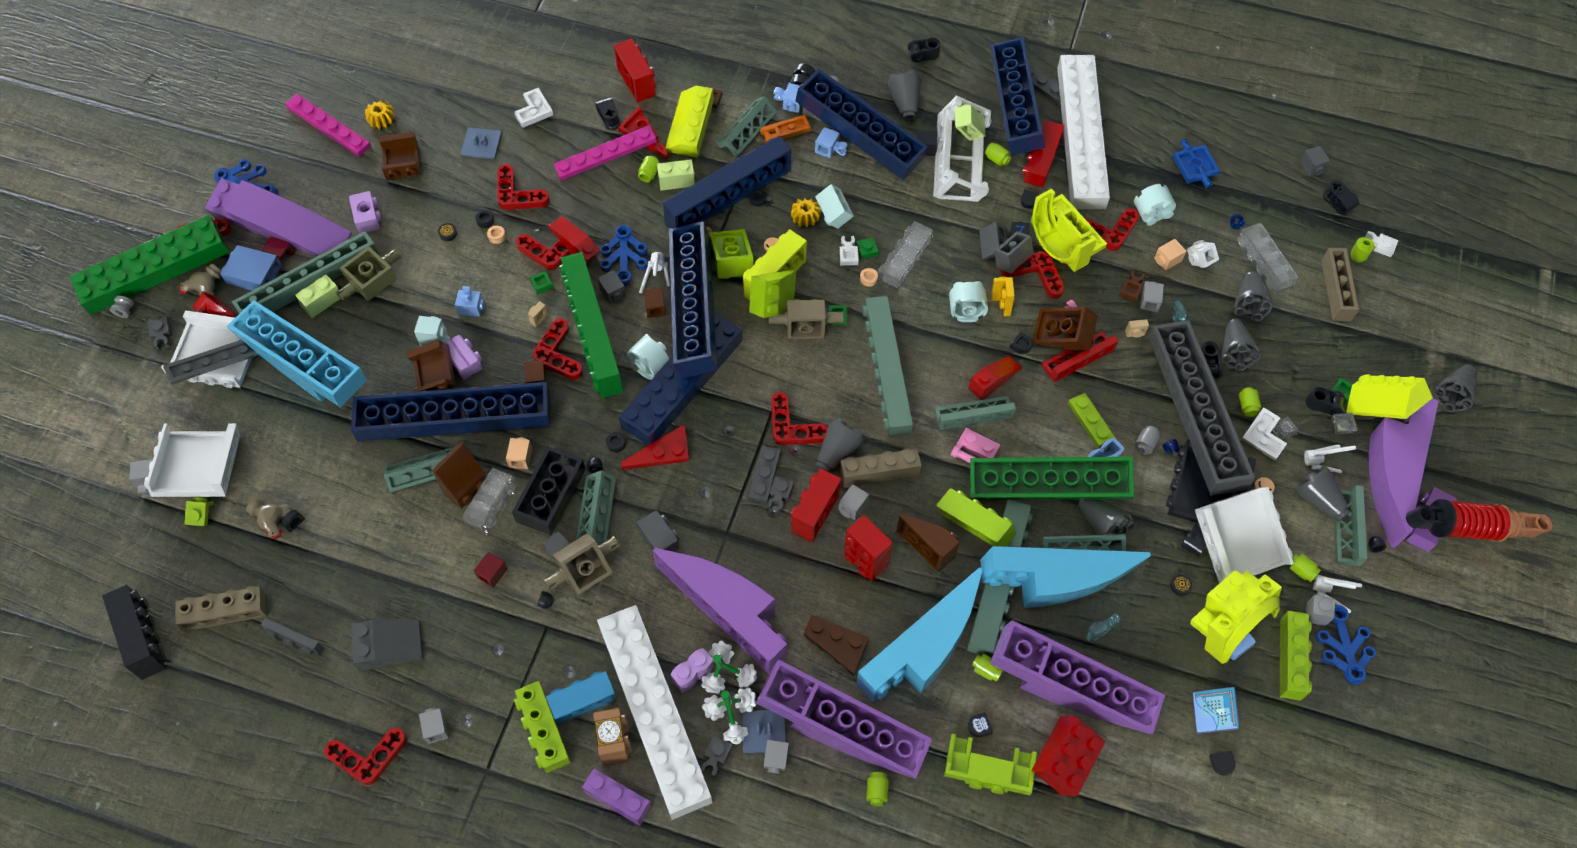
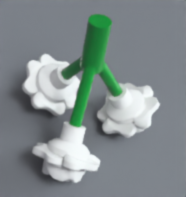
(721, 656)
(715, 708)

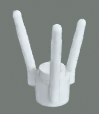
(656, 263)
(1315, 457)
(1325, 584)

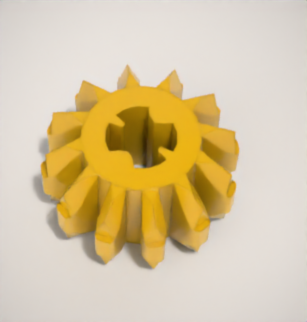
(380, 114)
(805, 212)

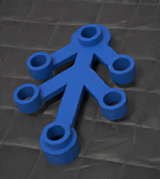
(229, 175)
(623, 253)
(1347, 648)

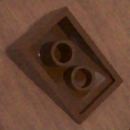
(1065, 328)
(459, 476)
(929, 540)

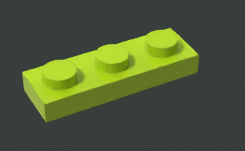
(1090, 420)

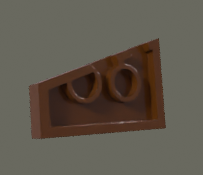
(839, 642)

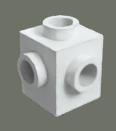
(1202, 254)

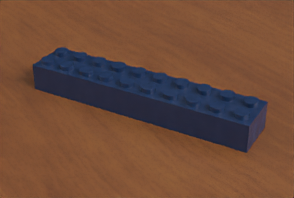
(692, 300)
(451, 411)

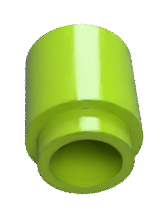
(998, 154)
(648, 168)
(1362, 249)
(1250, 402)
(1304, 567)
(985, 669)
(877, 788)

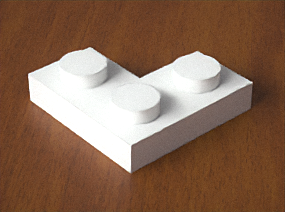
(535, 111)
(1260, 437)

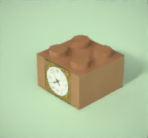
(611, 737)

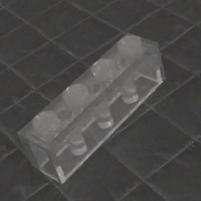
(905, 255)
(1267, 258)

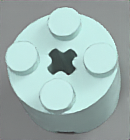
(1155, 204)
(968, 301)
(648, 356)

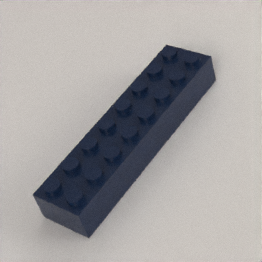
(1017, 96)
(861, 123)
(728, 184)
(669, 395)

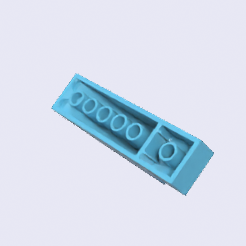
(298, 355)
(1056, 574)
(923, 647)

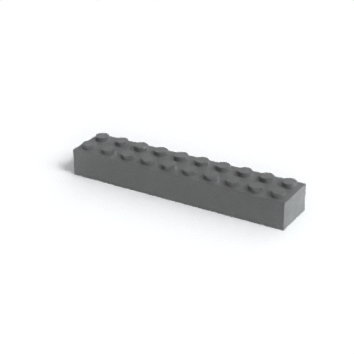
(1201, 408)

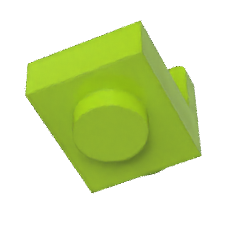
(197, 511)

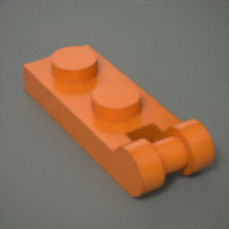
(786, 129)

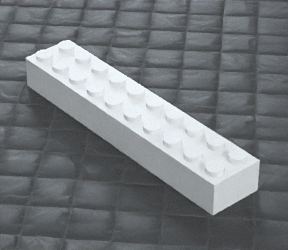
(1083, 132)
(654, 712)

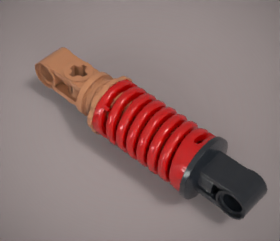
(1476, 521)

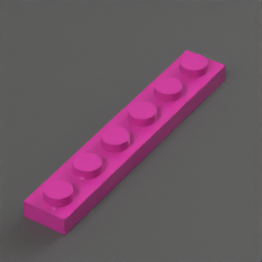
(328, 125)
(605, 152)

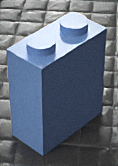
(250, 268)

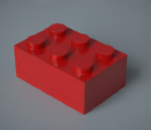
(635, 70)
(815, 505)
(867, 548)
(1068, 756)

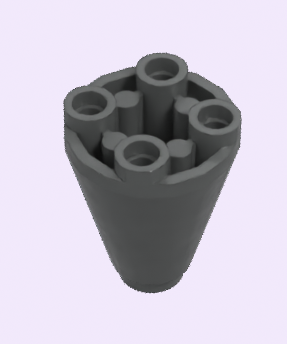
(905, 93)
(1253, 298)
(1239, 346)
(1457, 390)
(838, 444)
(1323, 493)
(1106, 518)

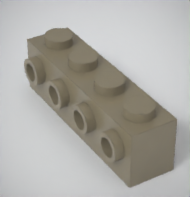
(1340, 284)
(880, 467)
(220, 608)

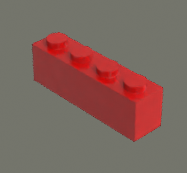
(1041, 159)

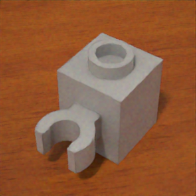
(138, 472)

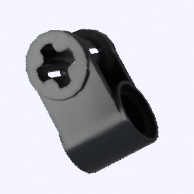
(926, 49)
(608, 113)
(1342, 199)
(1212, 359)
(1327, 402)
(1194, 541)

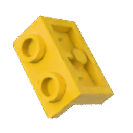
(1004, 293)

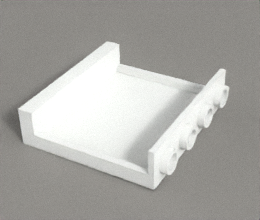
(206, 333)
(192, 463)
(1244, 534)

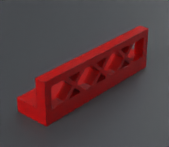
(1079, 360)

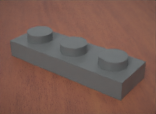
(764, 474)
(291, 637)

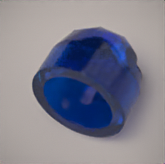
(1241, 221)
(1171, 445)

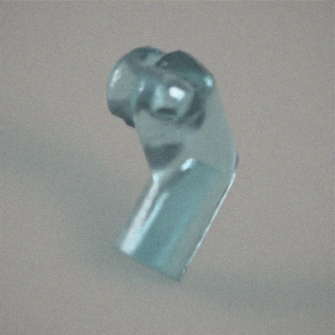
(1181, 312)

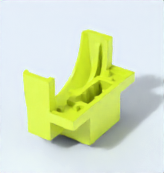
(1068, 239)
(1235, 610)

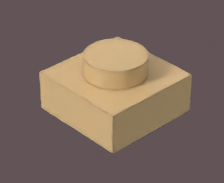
(537, 314)
(1137, 328)

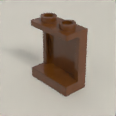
(400, 155)
(432, 366)

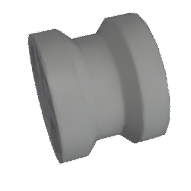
(122, 306)

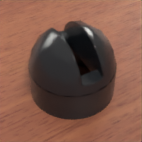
(598, 465)
(1376, 544)
(545, 600)

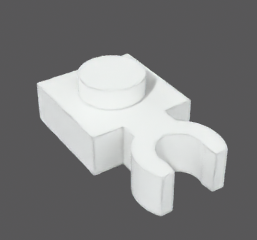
(1383, 243)
(848, 252)

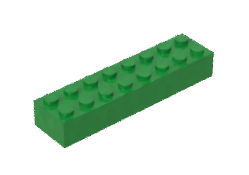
(149, 264)
(590, 325)
(1051, 478)

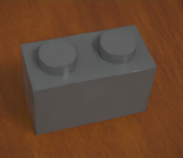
(1014, 252)
(657, 533)

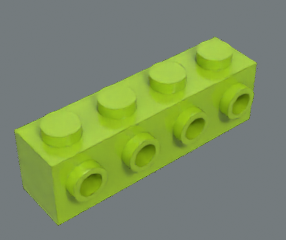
(976, 519)
(1295, 655)
(542, 727)

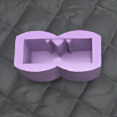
(688, 673)

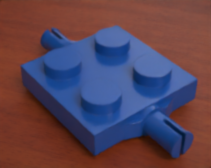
(1196, 164)

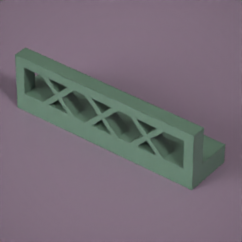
(742, 122)
(974, 416)
(413, 470)
(599, 508)
(1357, 529)
(1088, 538)

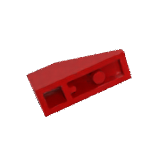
(574, 239)
(993, 376)

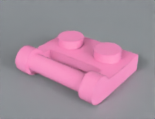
(976, 445)

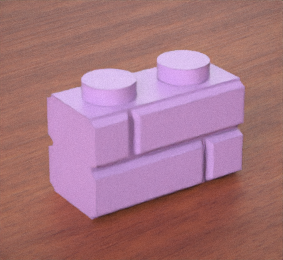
(463, 358)

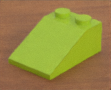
(731, 253)
(771, 293)

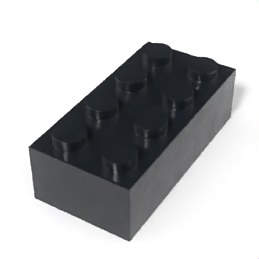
(549, 490)
(134, 632)

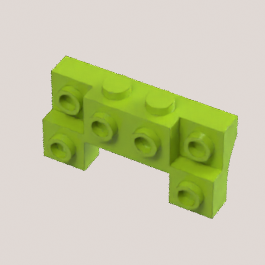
(989, 771)

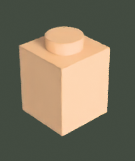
(1170, 254)
(519, 453)

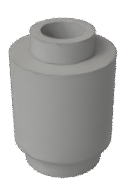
(1147, 440)

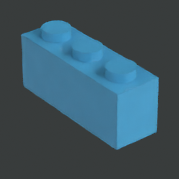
(581, 697)

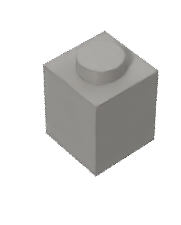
(1151, 296)
(853, 502)
(1320, 609)
(433, 725)
(775, 756)

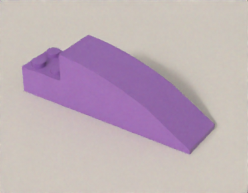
(275, 217)
(1397, 468)
(729, 601)
(1075, 680)
(842, 721)

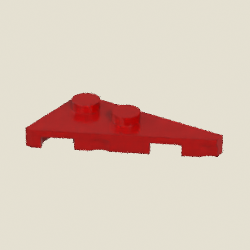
(637, 121)
(666, 450)

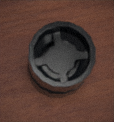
(802, 73)

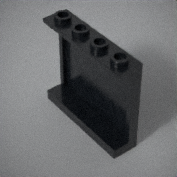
(1190, 487)

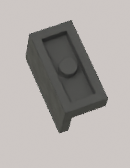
(991, 238)

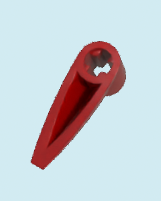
(209, 304)

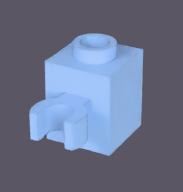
(788, 97)
(829, 142)
(469, 302)

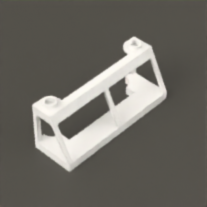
(943, 176)

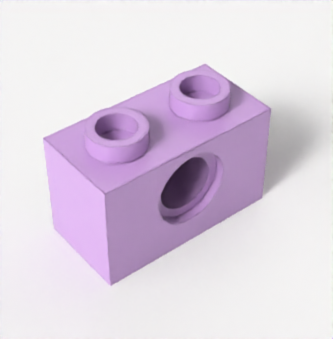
(364, 212)

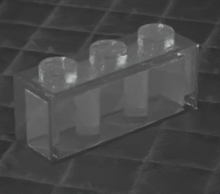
(489, 500)

